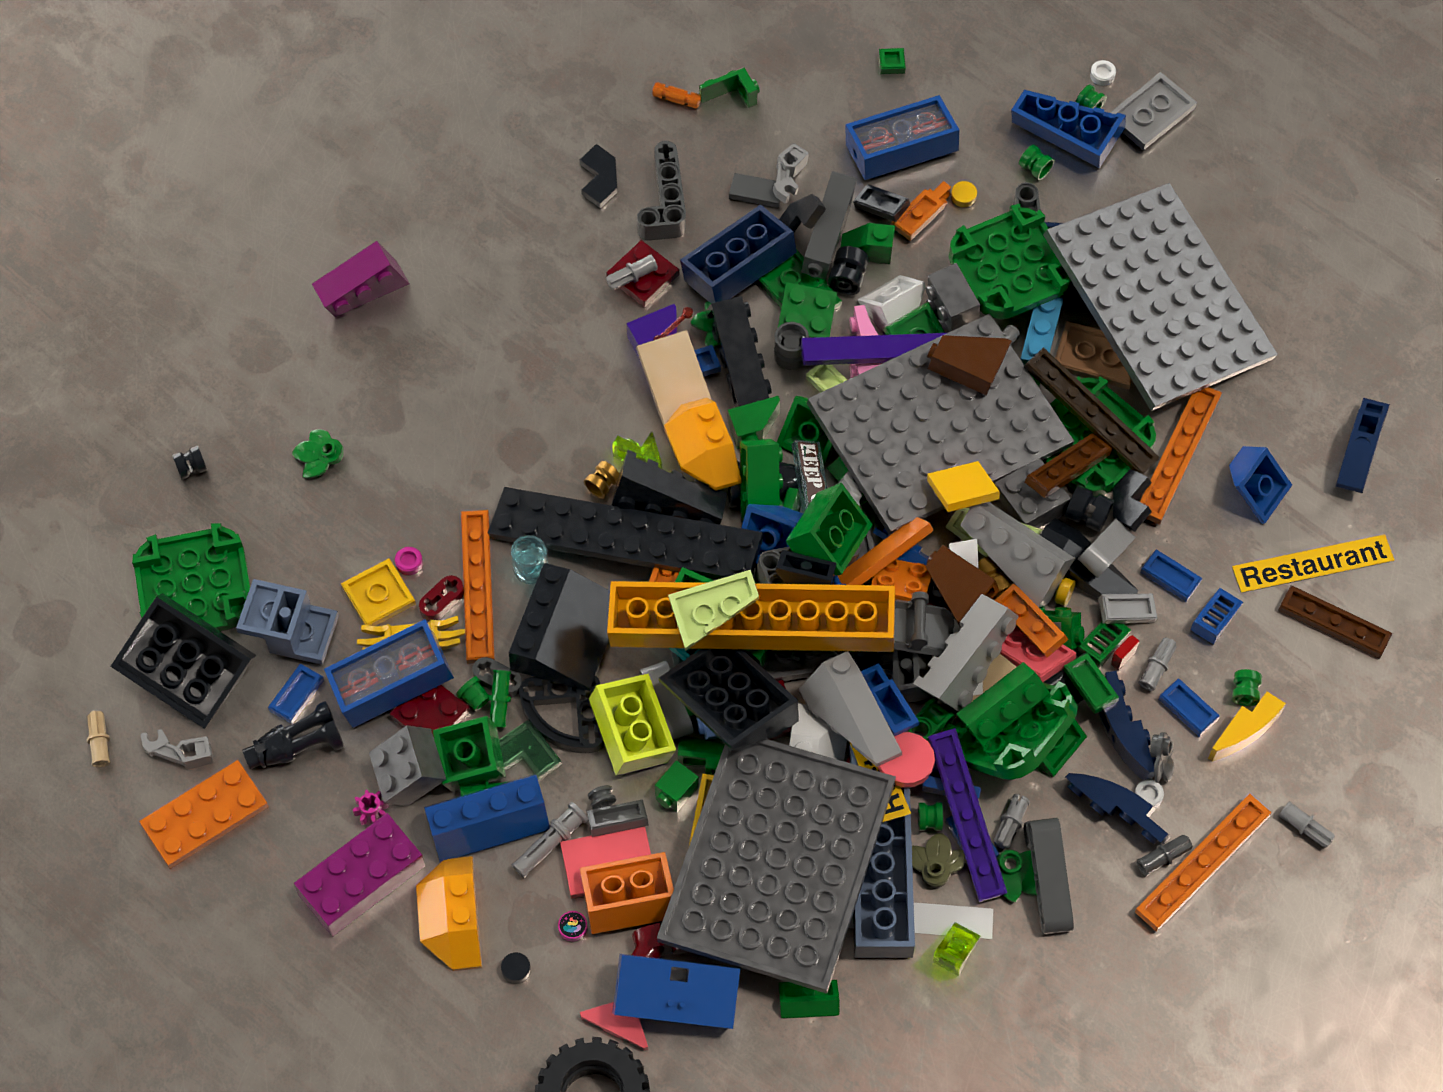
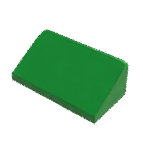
(802, 1002)

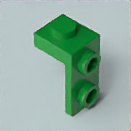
(730, 82)
(1070, 624)

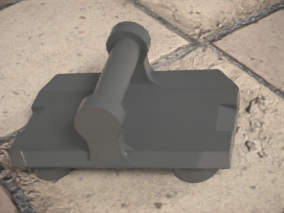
(921, 626)

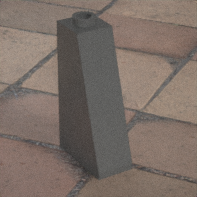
(829, 226)

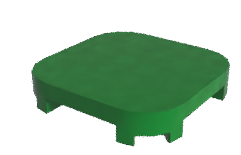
(1009, 263)
(1108, 472)
(197, 570)
(1025, 741)

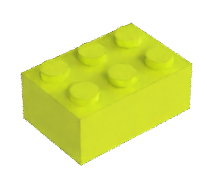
(632, 724)

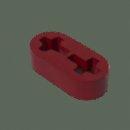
(438, 595)

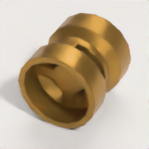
(602, 479)

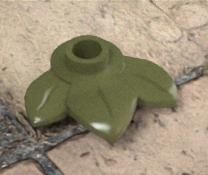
(937, 855)

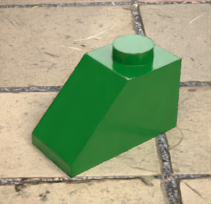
(872, 239)
(753, 419)

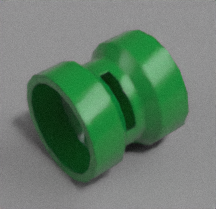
(1036, 162)
(1247, 686)

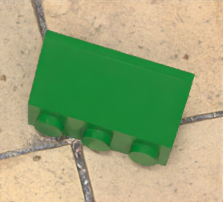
(830, 528)

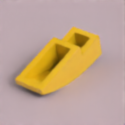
(1247, 726)

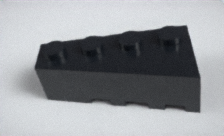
(739, 351)
(654, 490)

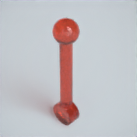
(687, 313)

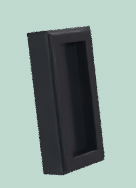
(881, 203)

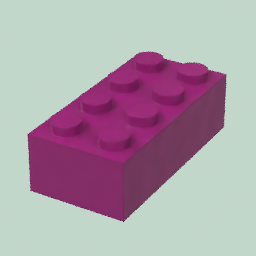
(359, 874)

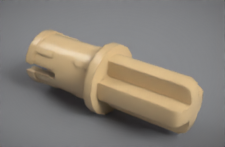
(98, 739)

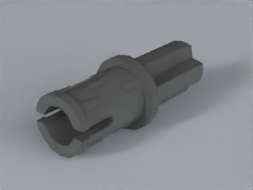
(1164, 854)

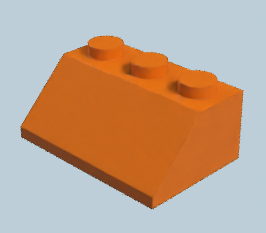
(627, 892)

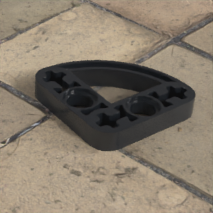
(550, 734)

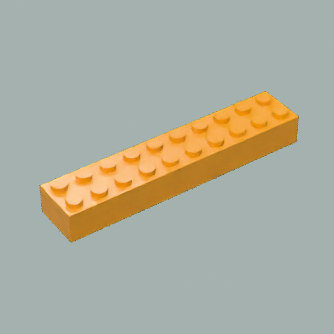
(781, 618)

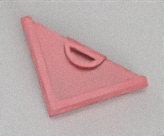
(620, 1026)

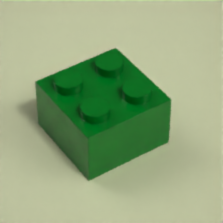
(470, 753)

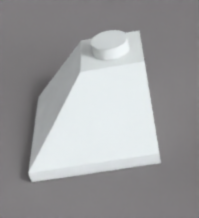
(893, 300)
(816, 735)

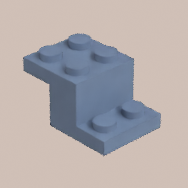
(287, 621)

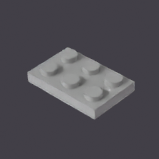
(1154, 110)

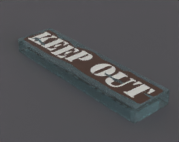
(809, 470)

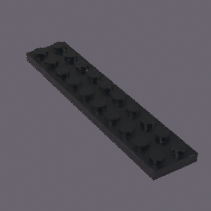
(625, 534)

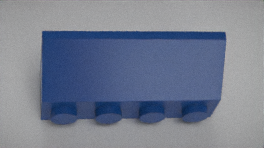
(487, 818)

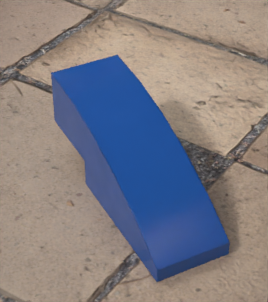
(890, 700)

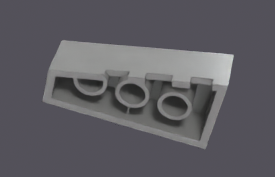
(1020, 552)
(968, 653)

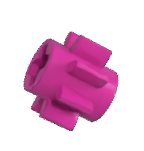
(369, 800)

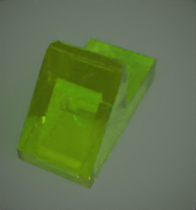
(647, 451)
(955, 948)

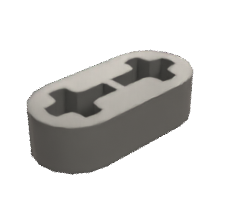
(487, 679)

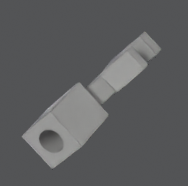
(797, 160)
(163, 749)

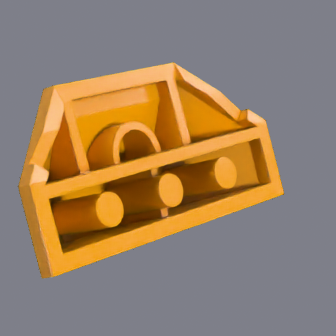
(703, 444)
(450, 914)

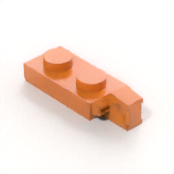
(922, 211)

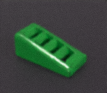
(1100, 659)

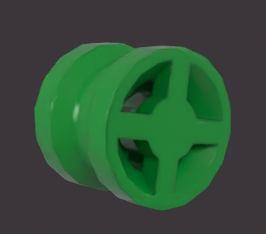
(1090, 98)
(930, 816)

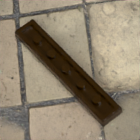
(1091, 411)

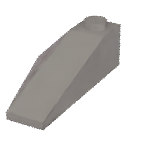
(847, 704)

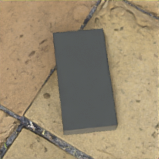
(753, 190)
(617, 818)

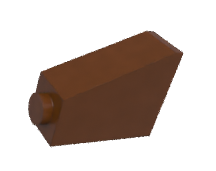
(969, 359)
(959, 581)

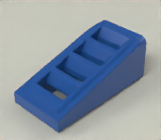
(1207, 631)

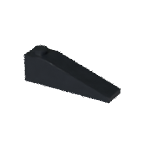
(1075, 543)

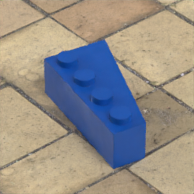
(1072, 127)

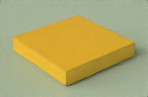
(963, 486)
(378, 593)

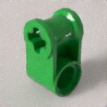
(932, 719)

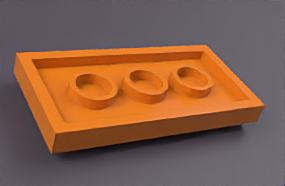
(204, 814)

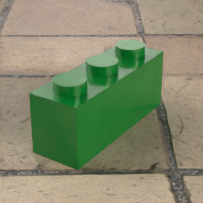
(760, 473)
(1003, 703)

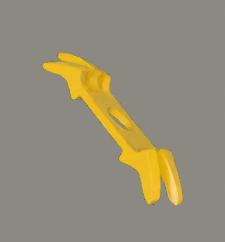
(448, 638)

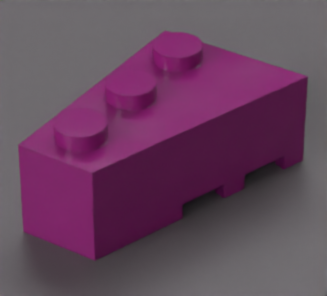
(360, 280)

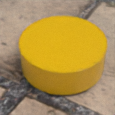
(964, 194)
(1065, 591)

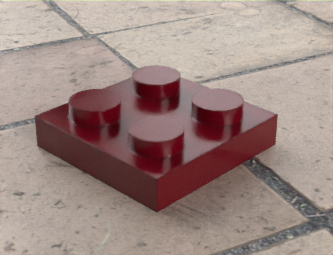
(651, 284)
(431, 710)

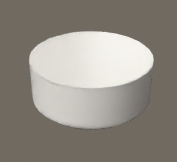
(1103, 73)
(1150, 791)

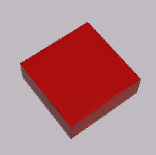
(1124, 652)

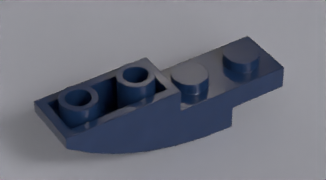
(1362, 445)
(1126, 735)
(1109, 797)

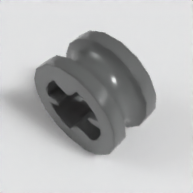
(602, 797)

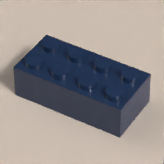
(738, 255)

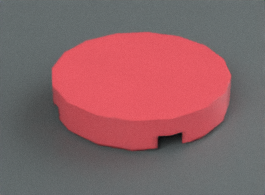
(915, 762)

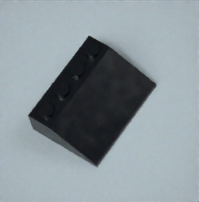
(562, 629)
(183, 660)
(732, 696)

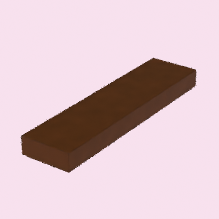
(1068, 465)
(1335, 621)

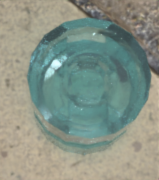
(528, 558)

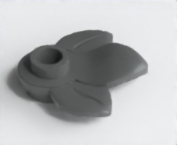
(1162, 749)

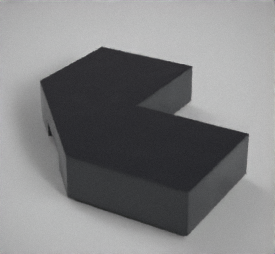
(604, 184)
(805, 211)
(1125, 495)

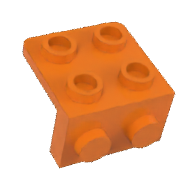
(906, 578)

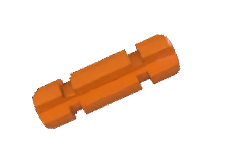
(676, 95)

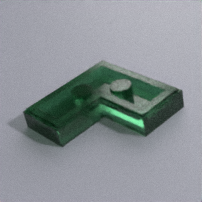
(529, 745)

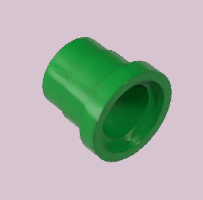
(473, 693)

